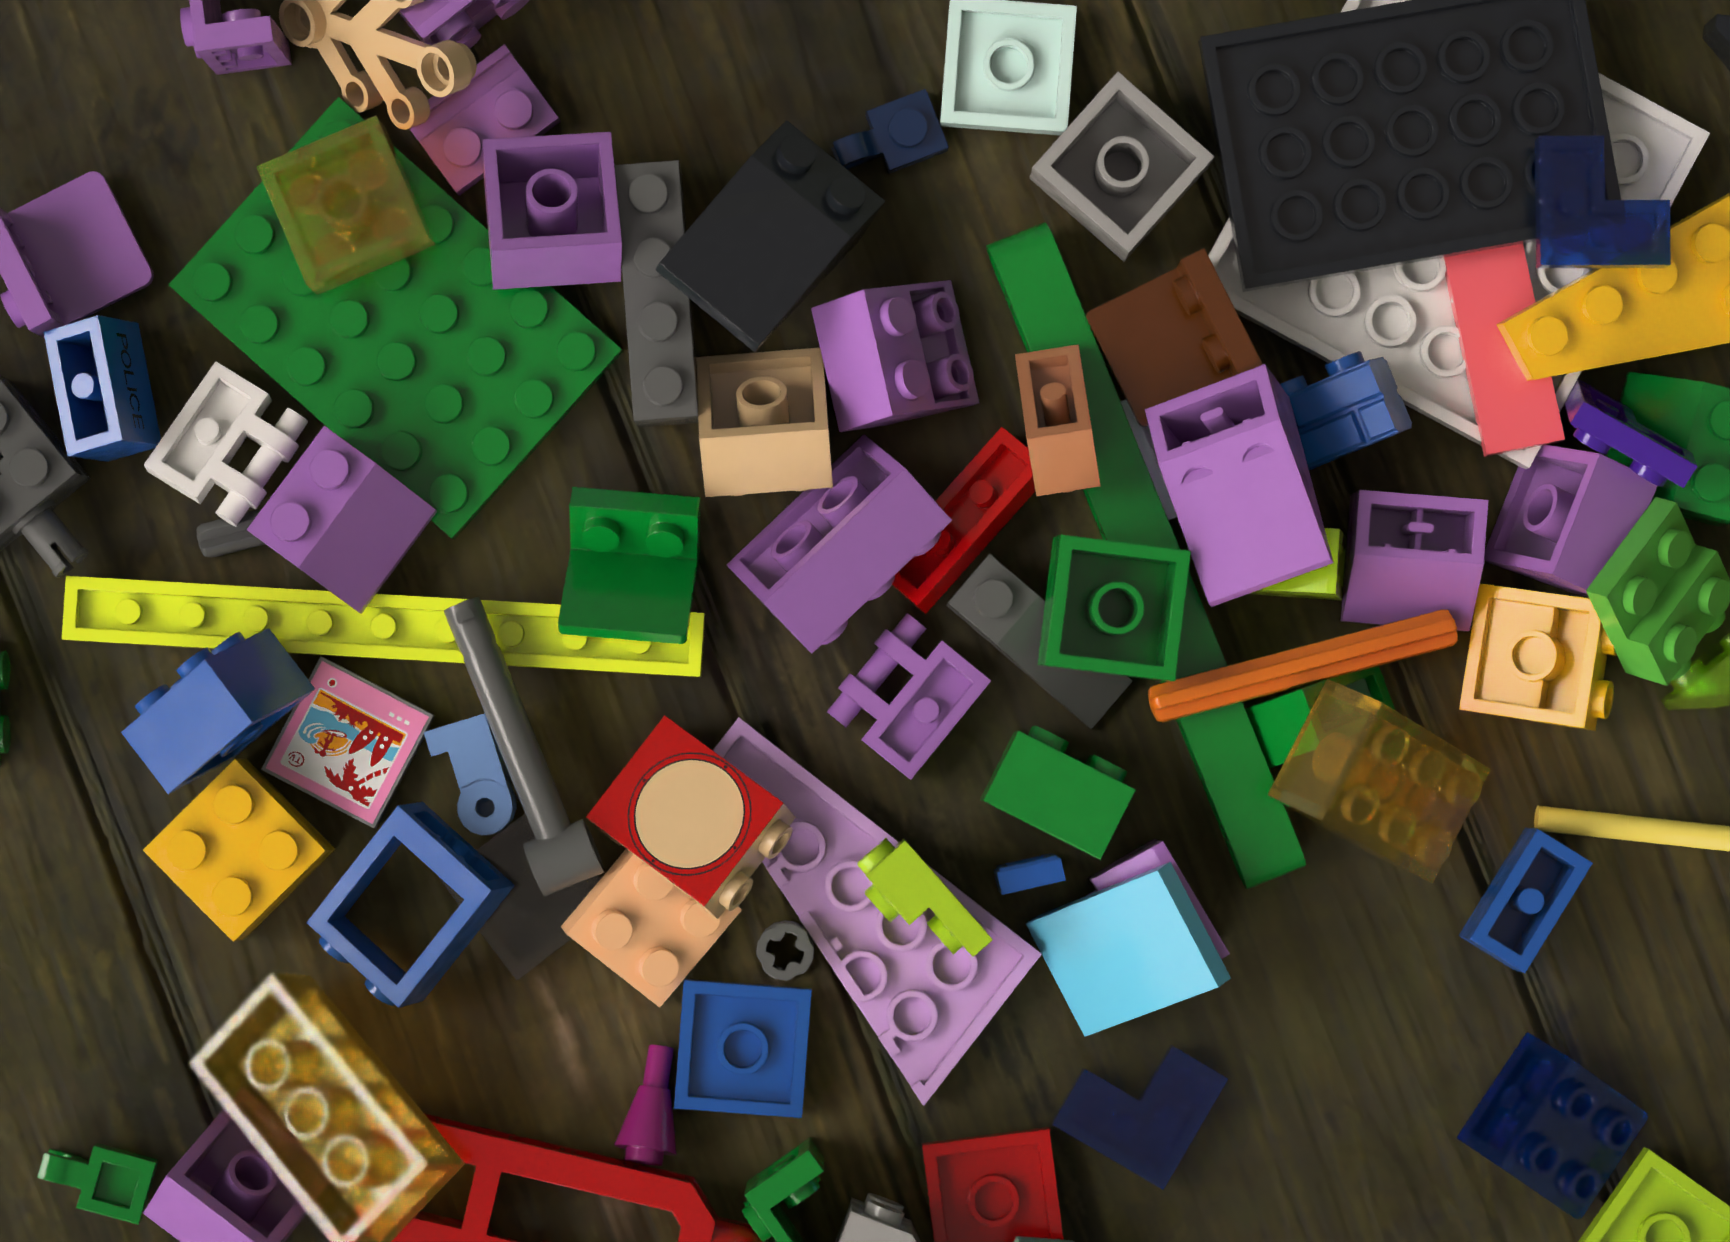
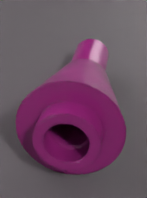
(649, 1124)

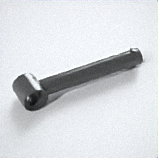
(561, 850)

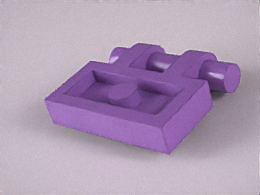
(925, 707)

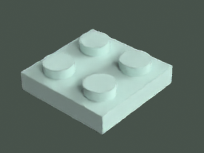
(1008, 66)

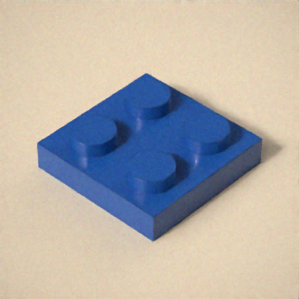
(742, 1048)

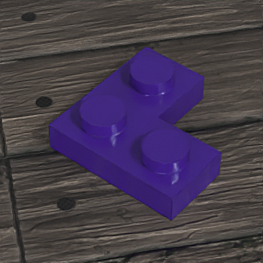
(1608, 423)

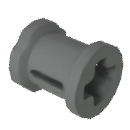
(767, 957)

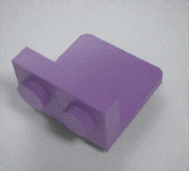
(68, 255)

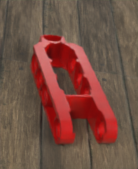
(569, 1167)

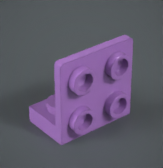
(234, 39)

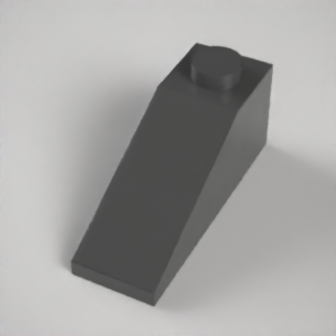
(1011, 621)

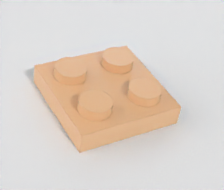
(645, 927)

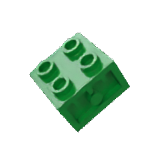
(630, 565)
(787, 1179)

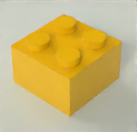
(239, 849)

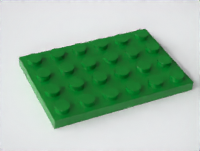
(413, 358)

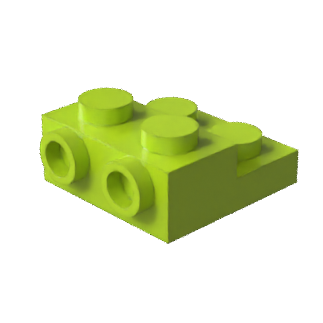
(909, 887)

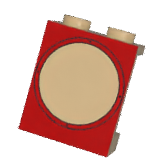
(693, 817)

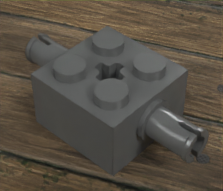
(35, 481)

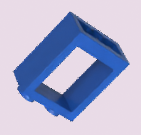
(448, 857)

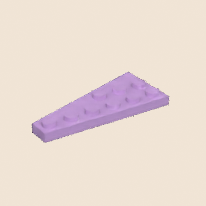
(898, 974)

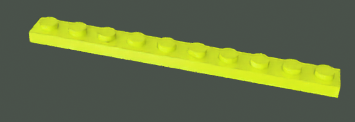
(325, 625)

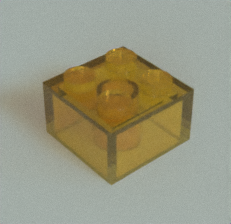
(345, 205)

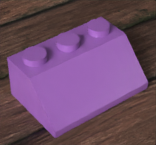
(840, 544)

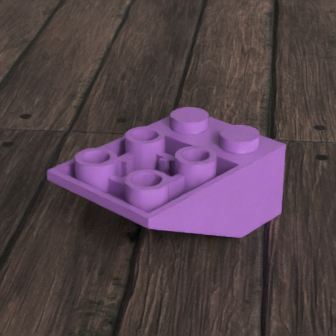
(1240, 484)

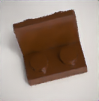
(1172, 335)

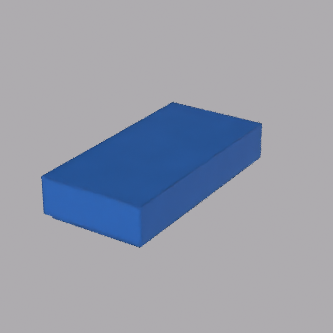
(1029, 873)

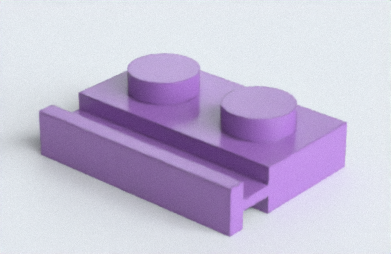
(494, 105)

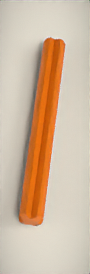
(1302, 665)

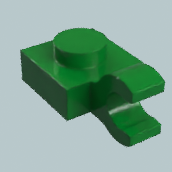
(110, 1183)

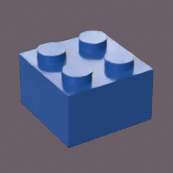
(215, 707)

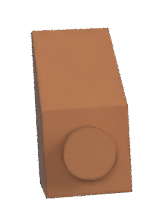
(1057, 420)

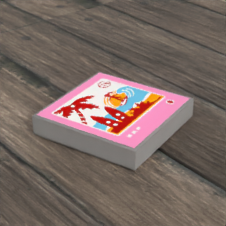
(348, 743)

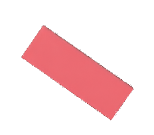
(1506, 406)

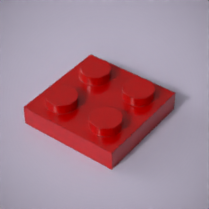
(993, 1187)

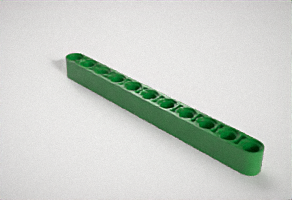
(1131, 512)

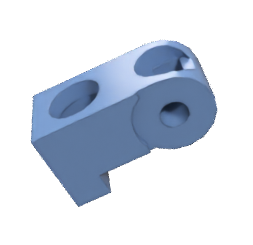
(486, 790)

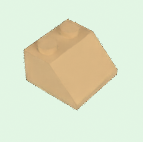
(763, 422)

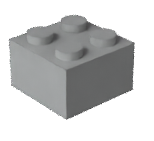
(1121, 166)

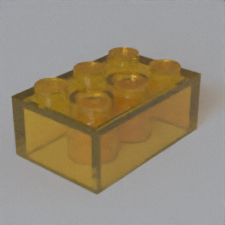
(1379, 780)

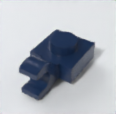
(899, 133)

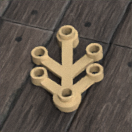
(440, 67)

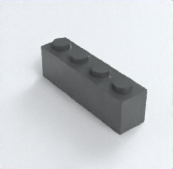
(656, 311)

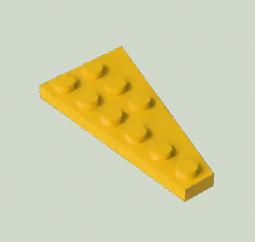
(1633, 312)

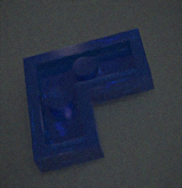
(1577, 222)
(1145, 1132)

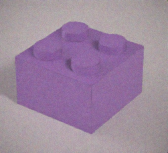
(552, 210)

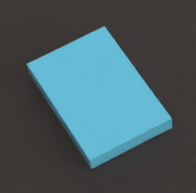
(1128, 950)

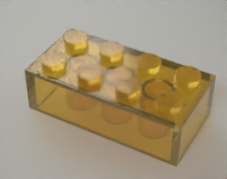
(325, 1112)

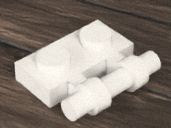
(211, 431)

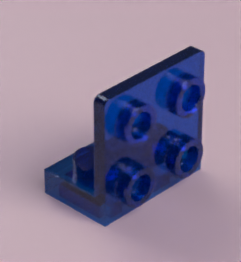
(1553, 1125)

